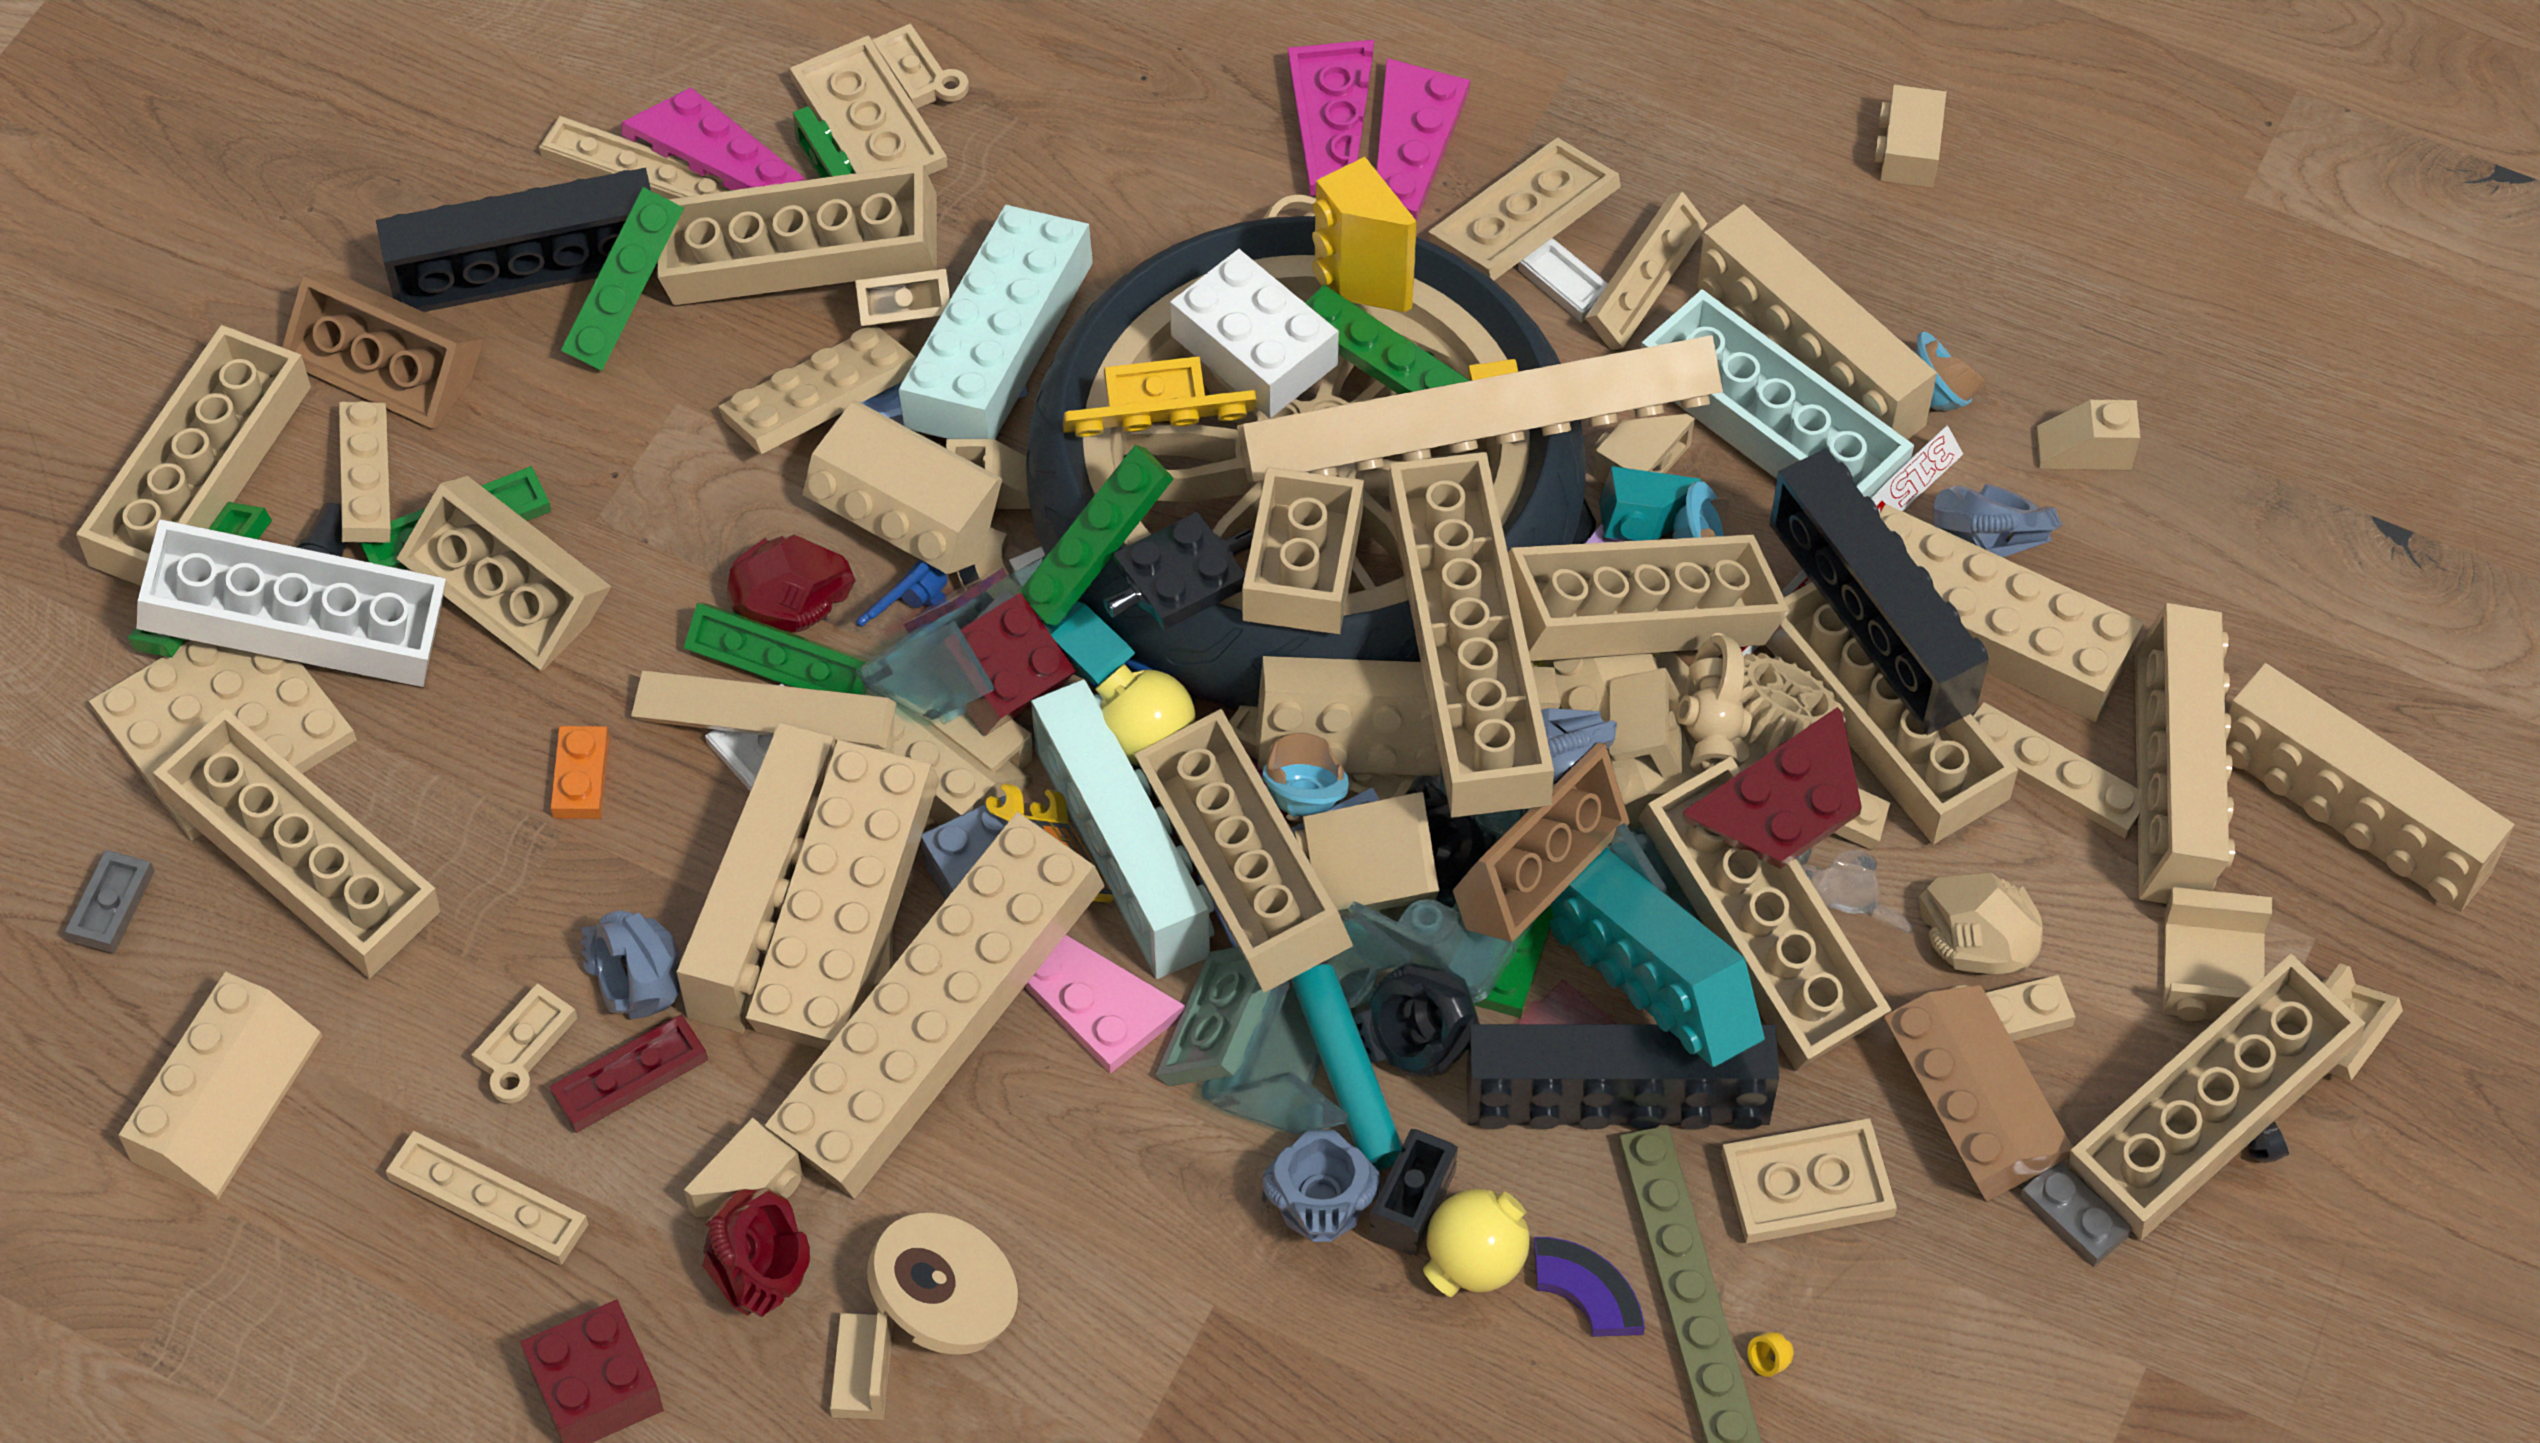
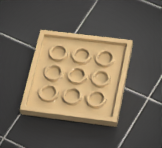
(179, 695)

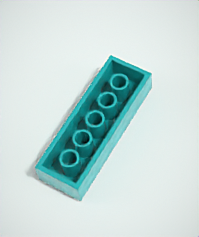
(1659, 958)

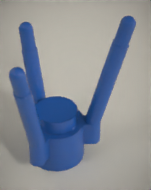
(917, 588)

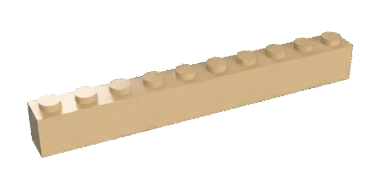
(1483, 408)

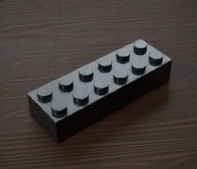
(507, 241)
(1878, 591)
(1613, 1078)

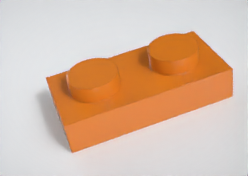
(580, 772)

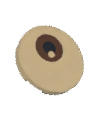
(943, 1282)

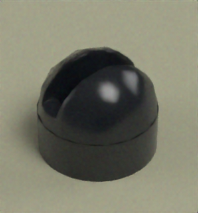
(2269, 1145)

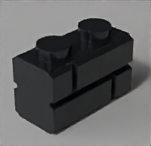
(1413, 1191)

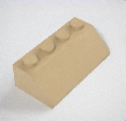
(904, 488)
(503, 571)
(1586, 686)
(219, 1086)

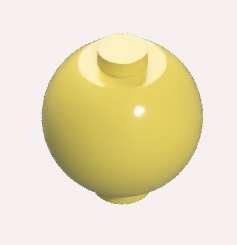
(1144, 708)
(1476, 1242)

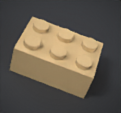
(1303, 550)

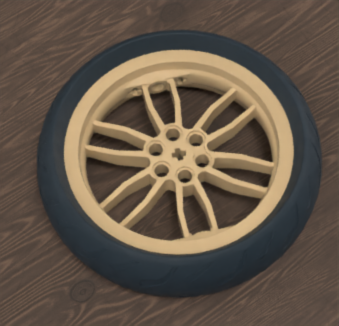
(1215, 654)

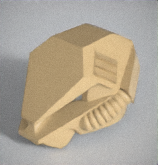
(1982, 923)

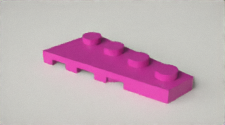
(1330, 103)
(1416, 128)
(709, 141)

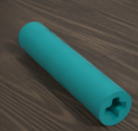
(1348, 1065)

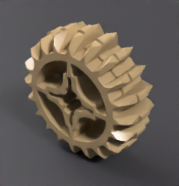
(1781, 700)

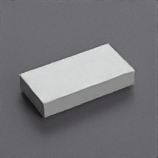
(1563, 278)

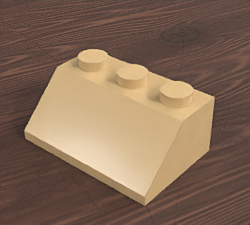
(962, 779)

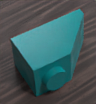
(1641, 503)
(1089, 644)

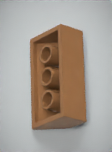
(380, 347)
(1543, 850)
(1980, 1087)

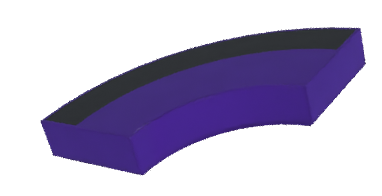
(1590, 1284)

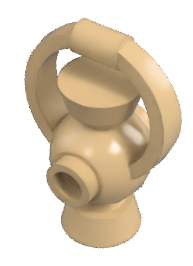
(1713, 703)

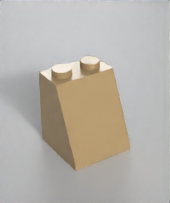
(1372, 853)

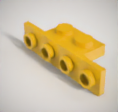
(1157, 393)

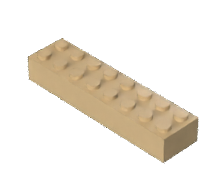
(1470, 635)
(936, 1004)

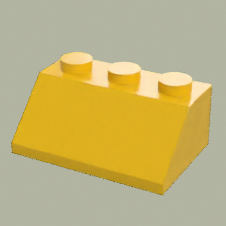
(1364, 238)

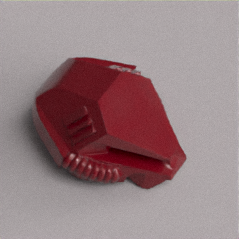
(788, 583)
(755, 1250)

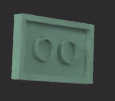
(1215, 1022)

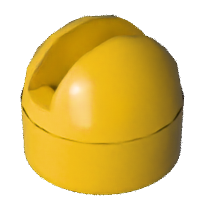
(1766, 1345)

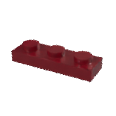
(628, 1073)

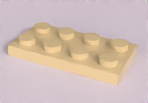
(867, 109)
(1525, 208)
(817, 389)

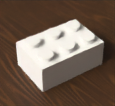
(1254, 332)

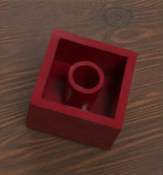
(1018, 660)
(592, 1375)

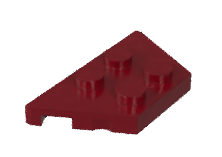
(1787, 796)

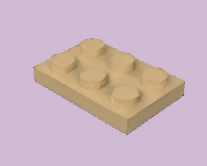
(1808, 1181)

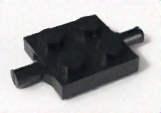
(1179, 571)

